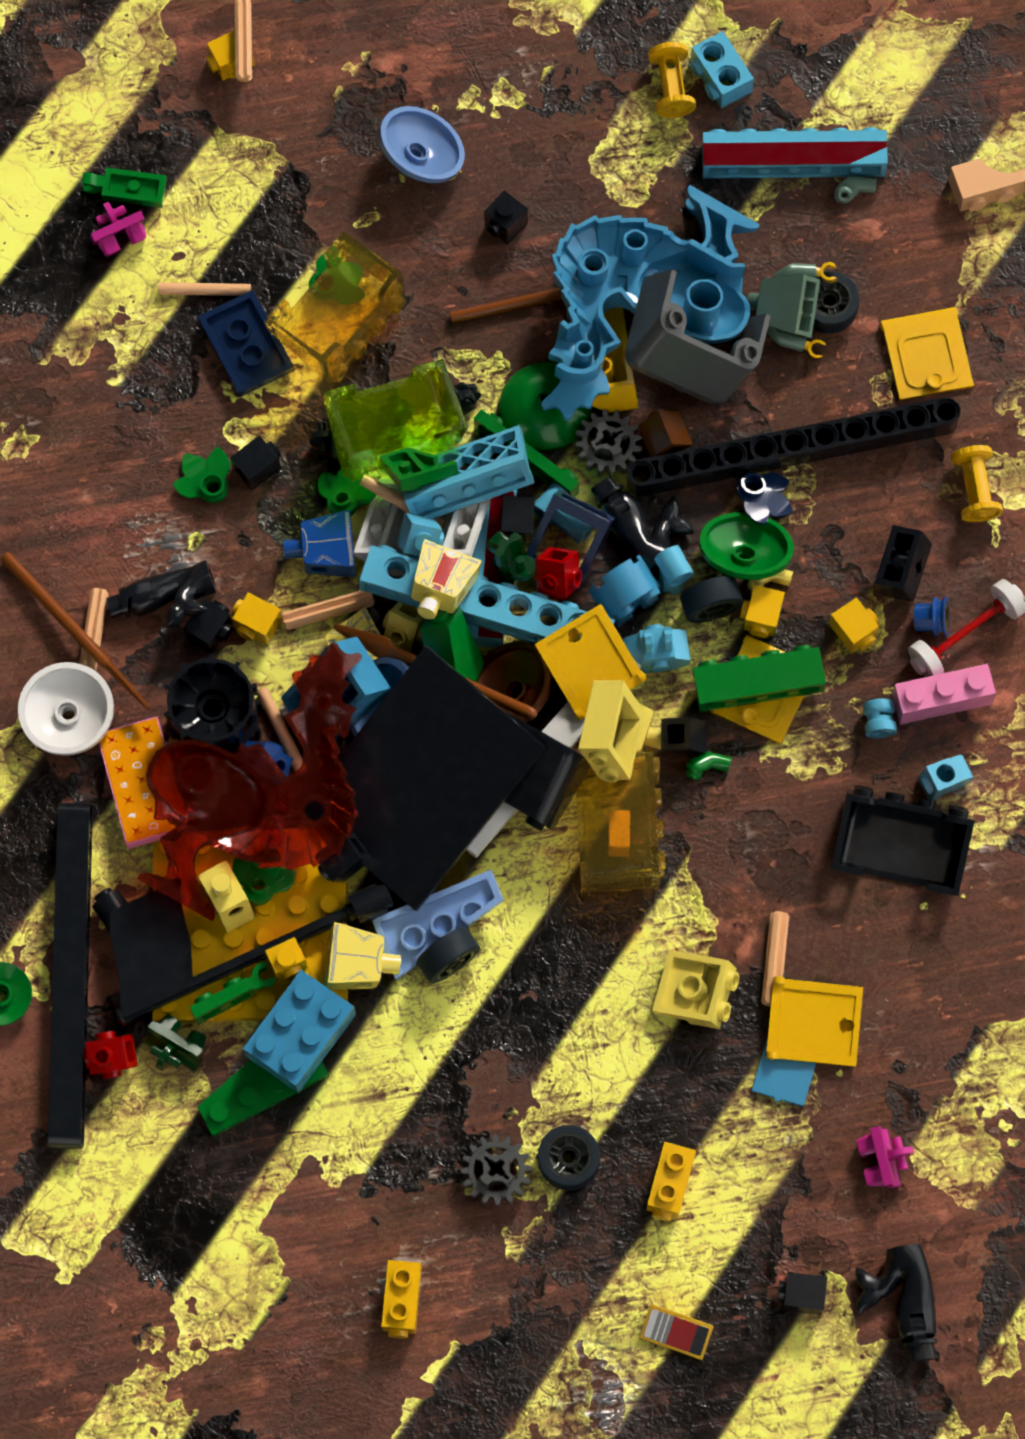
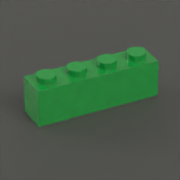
(758, 678)

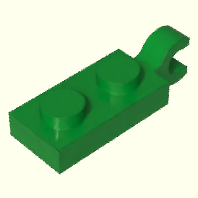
(127, 186)
(234, 993)

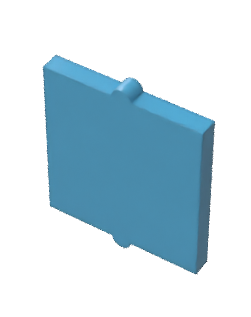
(783, 1079)

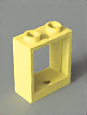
(611, 730)

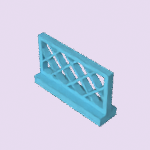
(480, 480)

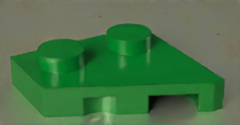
(413, 469)

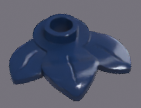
(766, 498)

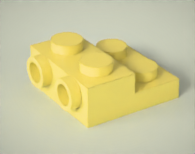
(696, 989)

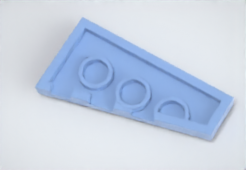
(458, 906)

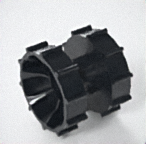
(207, 685)

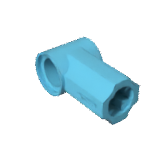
(569, 525)
(673, 569)

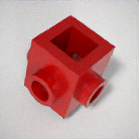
(557, 573)
(110, 1054)

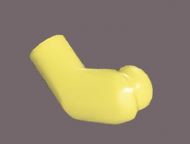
(782, 578)

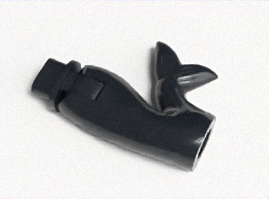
(630, 522)
(156, 591)
(916, 1306)

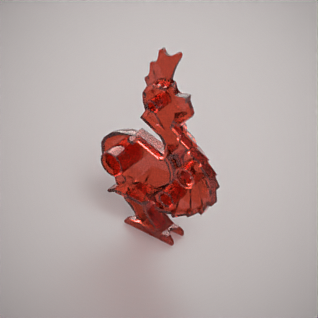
(246, 800)

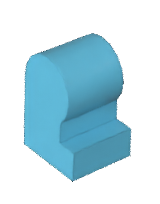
(945, 777)

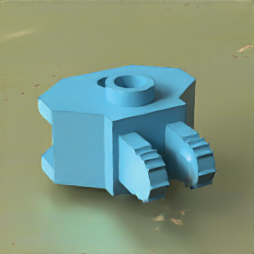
(659, 648)

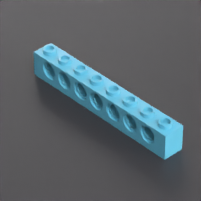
(495, 618)

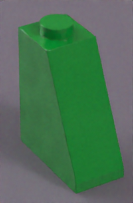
(453, 642)

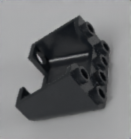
(903, 840)

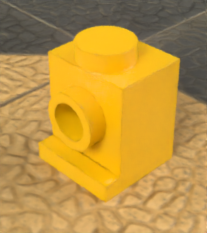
(286, 961)

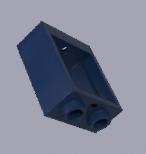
(582, 512)

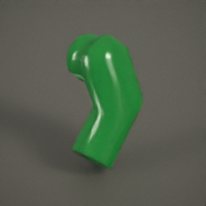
(704, 761)

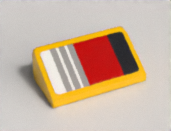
(676, 1332)

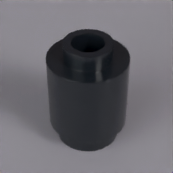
(107, 901)

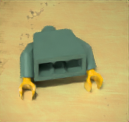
(791, 302)

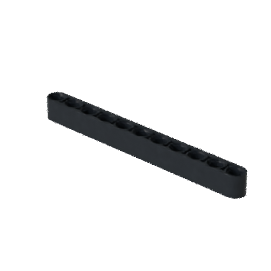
(804, 436)
(70, 976)

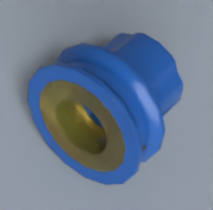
(933, 617)

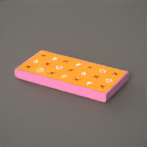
(126, 760)

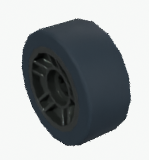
(846, 303)
(711, 599)
(448, 955)
(573, 1141)

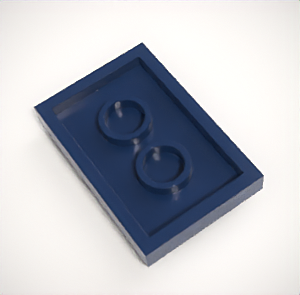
(244, 345)

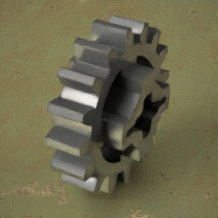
(613, 431)
(506, 1159)

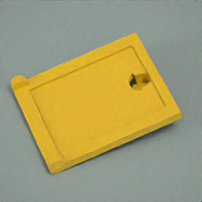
(927, 353)
(595, 656)
(766, 718)
(814, 1022)

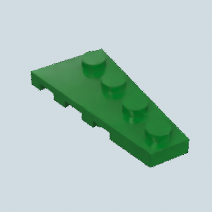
(246, 1095)

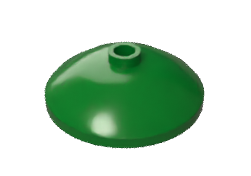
(522, 406)
(744, 548)

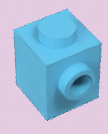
(416, 530)

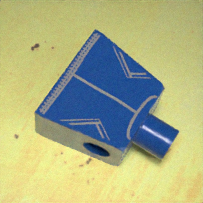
(325, 545)

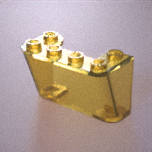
(340, 309)
(621, 829)

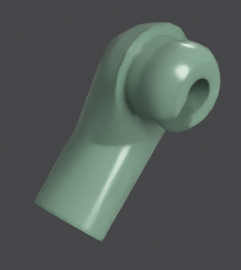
(852, 187)

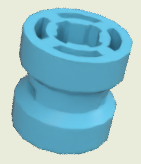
(879, 718)

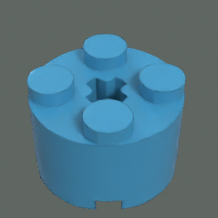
(626, 589)

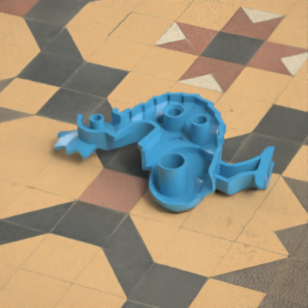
(624, 253)

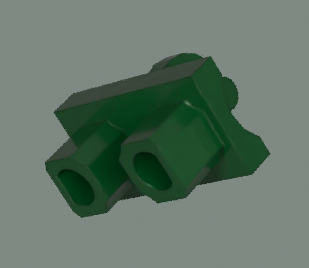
(511, 558)
(171, 1047)

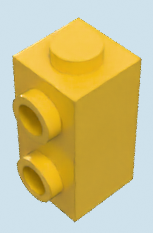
(670, 1181)
(401, 1298)

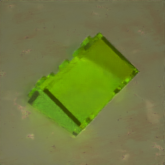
(393, 416)

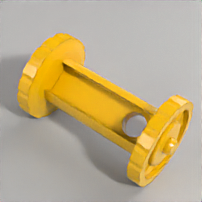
(675, 102)
(976, 482)

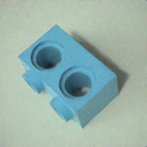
(727, 67)

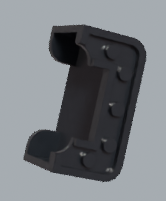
(549, 782)

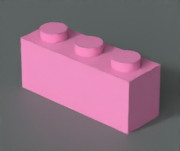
(943, 694)

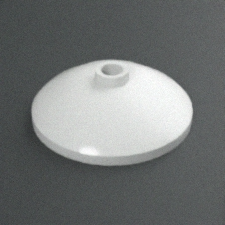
(64, 689)

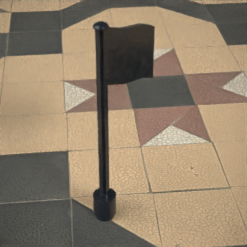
(156, 952)

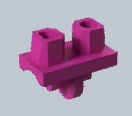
(131, 225)
(886, 1172)

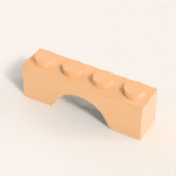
(978, 184)

